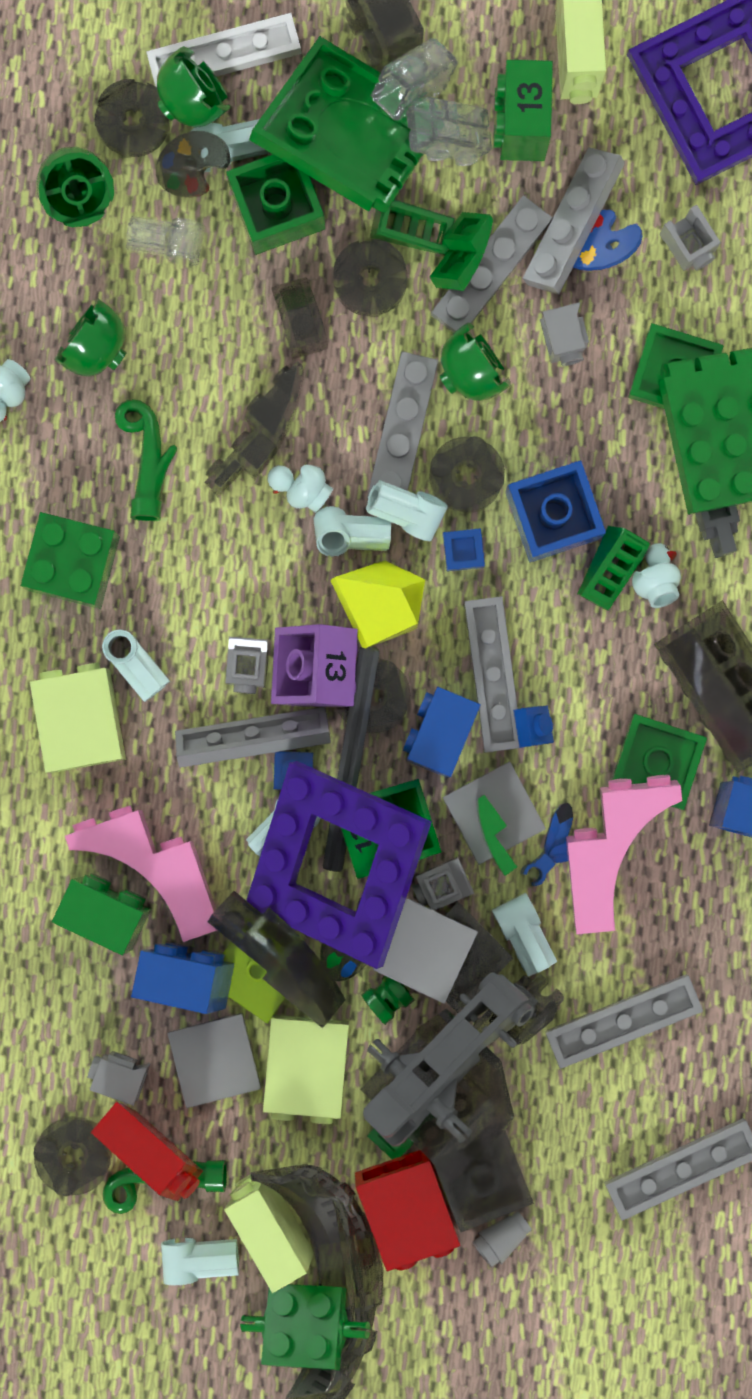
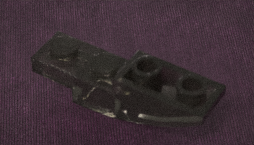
(271, 420)
(286, 957)

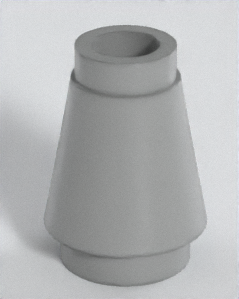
(501, 1239)

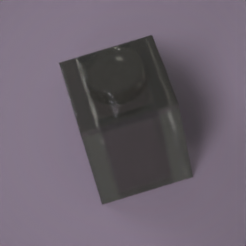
(300, 318)

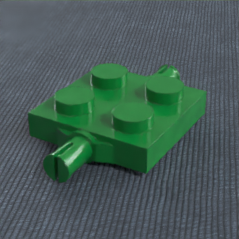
(305, 1327)

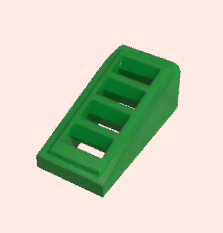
(415, 213)
(621, 573)

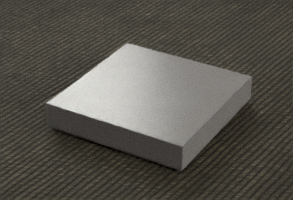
(510, 801)
(427, 951)
(214, 1060)

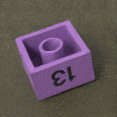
(314, 666)

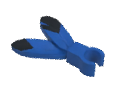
(555, 844)

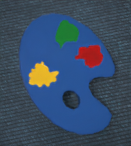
(597, 250)

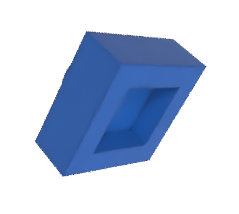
(463, 550)
(533, 726)
(282, 762)

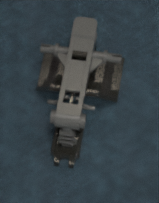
(447, 1083)

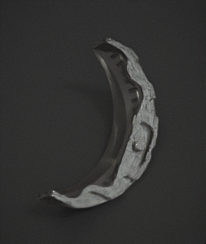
(344, 1258)

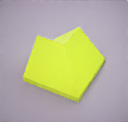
(380, 601)

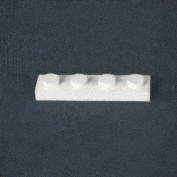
(237, 47)

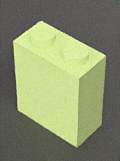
(580, 49)
(77, 718)
(305, 1069)
(269, 1233)

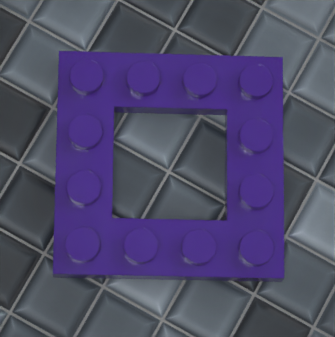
(659, 68)
(400, 841)

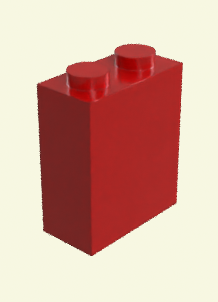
(147, 1152)
(407, 1210)

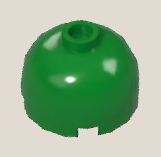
(189, 90)
(74, 186)
(94, 342)
(471, 366)

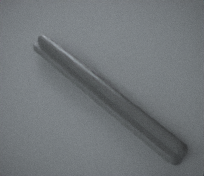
(353, 747)

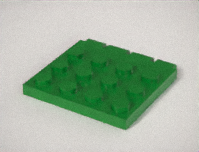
(336, 131)
(711, 428)

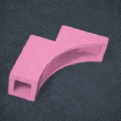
(597, 856)
(172, 872)

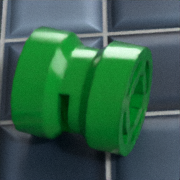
(397, 997)

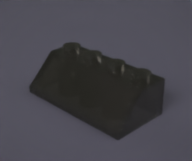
(715, 672)

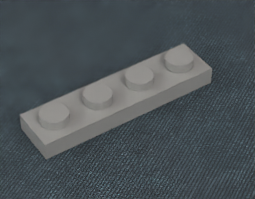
(573, 220)
(502, 255)
(404, 420)
(492, 673)
(252, 737)
(623, 1021)
(681, 1169)

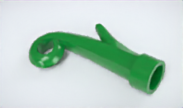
(152, 467)
(212, 1179)

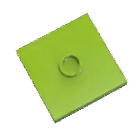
(249, 988)

